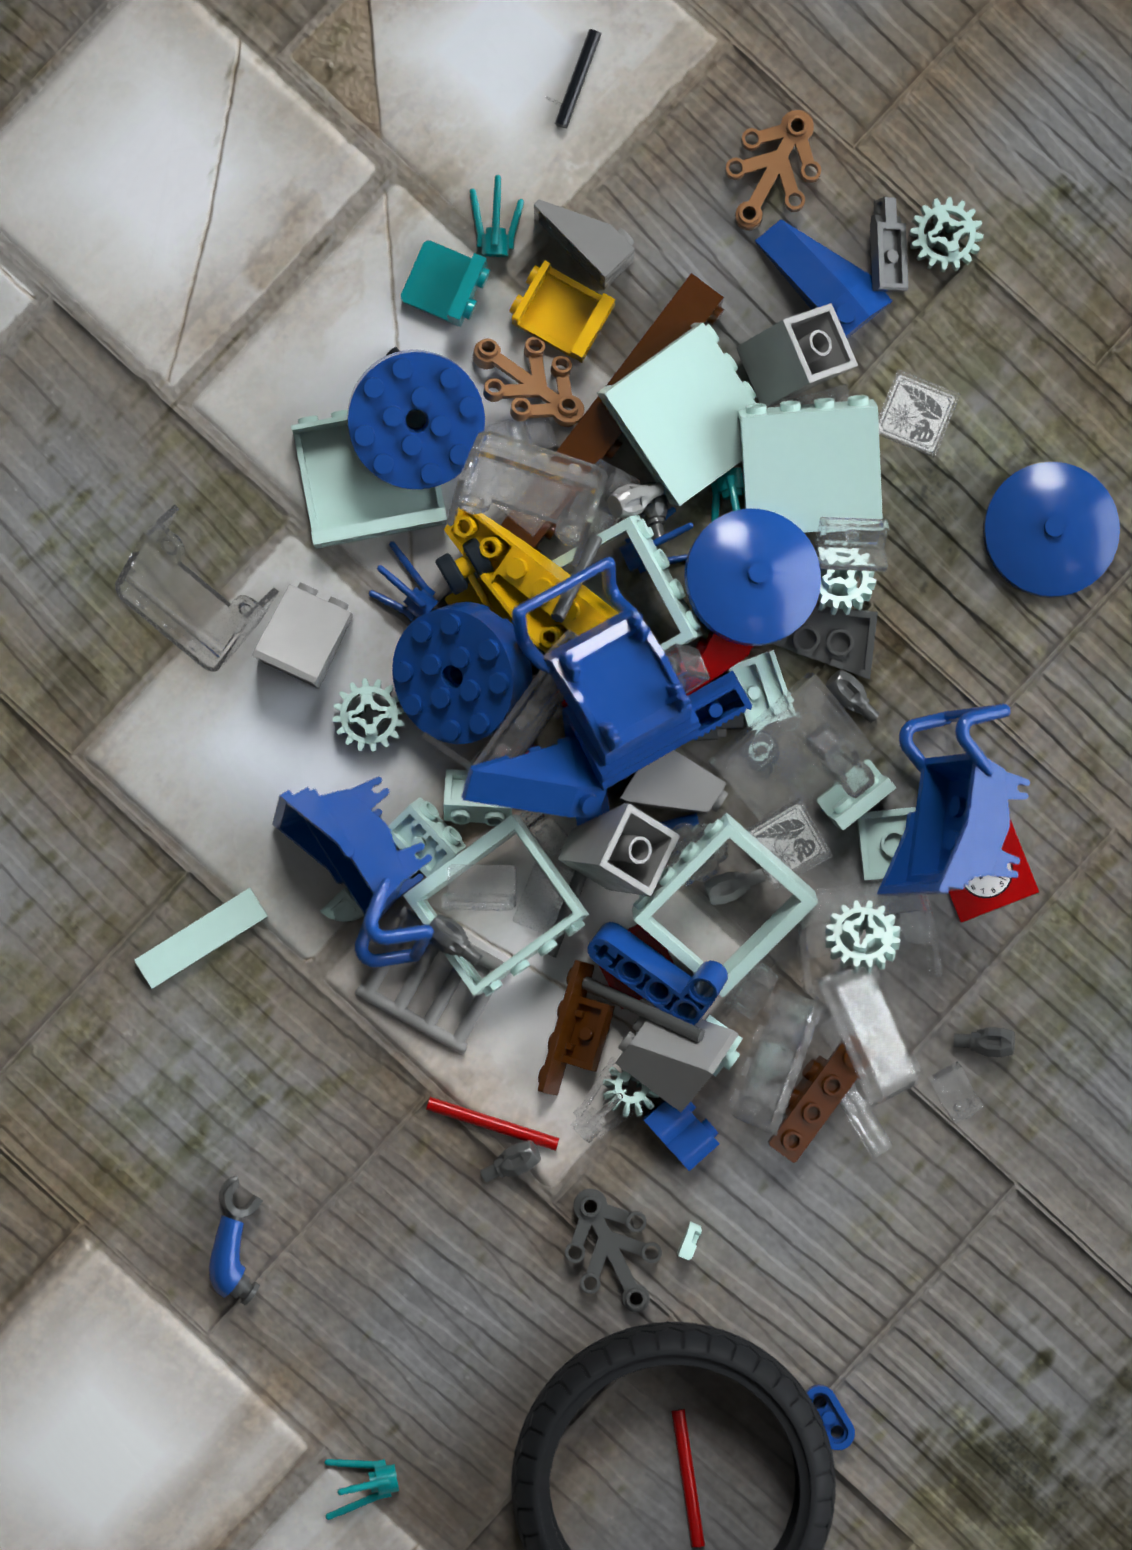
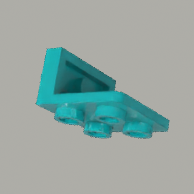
(445, 282)

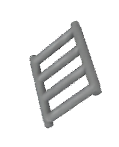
(399, 1007)

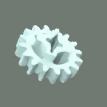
(950, 249)
(840, 590)
(371, 730)
(848, 928)

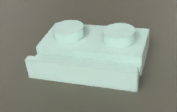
(761, 682)

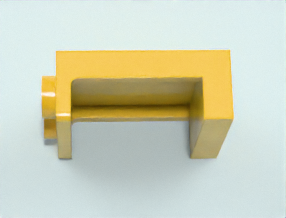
(561, 311)

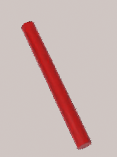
(492, 1123)
(688, 1478)

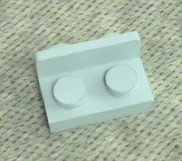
(845, 809)
(463, 811)
(423, 825)

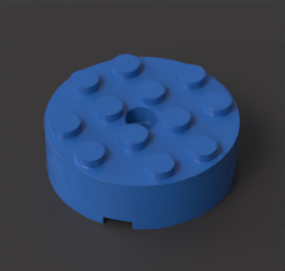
(423, 454)
(430, 664)

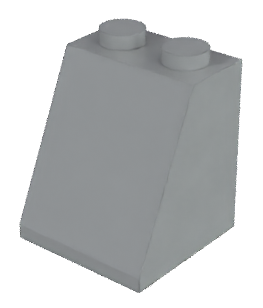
(796, 355)
(303, 634)
(675, 785)
(620, 850)
(671, 1062)

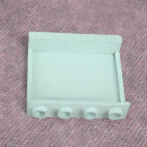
(683, 412)
(813, 459)
(346, 497)

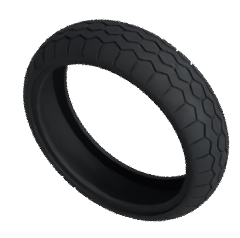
(673, 1345)

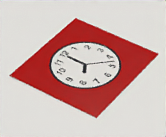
(992, 892)

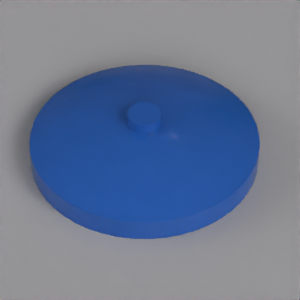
(1051, 529)
(752, 577)

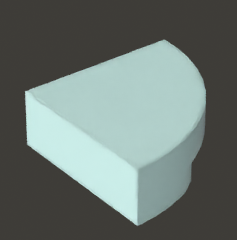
(343, 908)
(689, 1241)

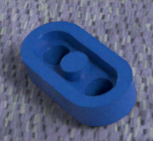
(832, 1415)

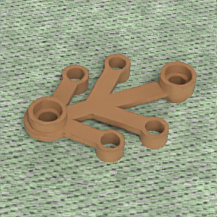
(776, 164)
(530, 385)

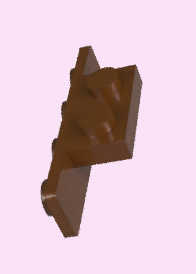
(578, 1031)
(813, 1102)

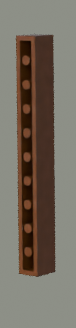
(597, 431)

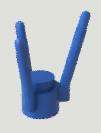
(632, 557)
(417, 600)

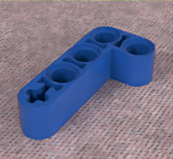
(656, 976)

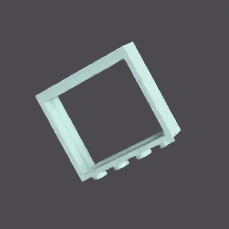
(656, 565)
(512, 825)
(692, 858)

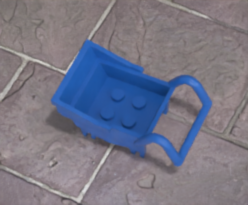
(615, 683)
(958, 812)
(361, 853)

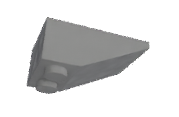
(589, 241)

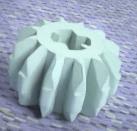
(628, 1101)

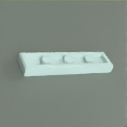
(201, 938)

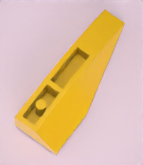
(523, 574)

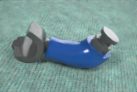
(225, 1268)

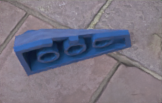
(823, 276)
(542, 781)

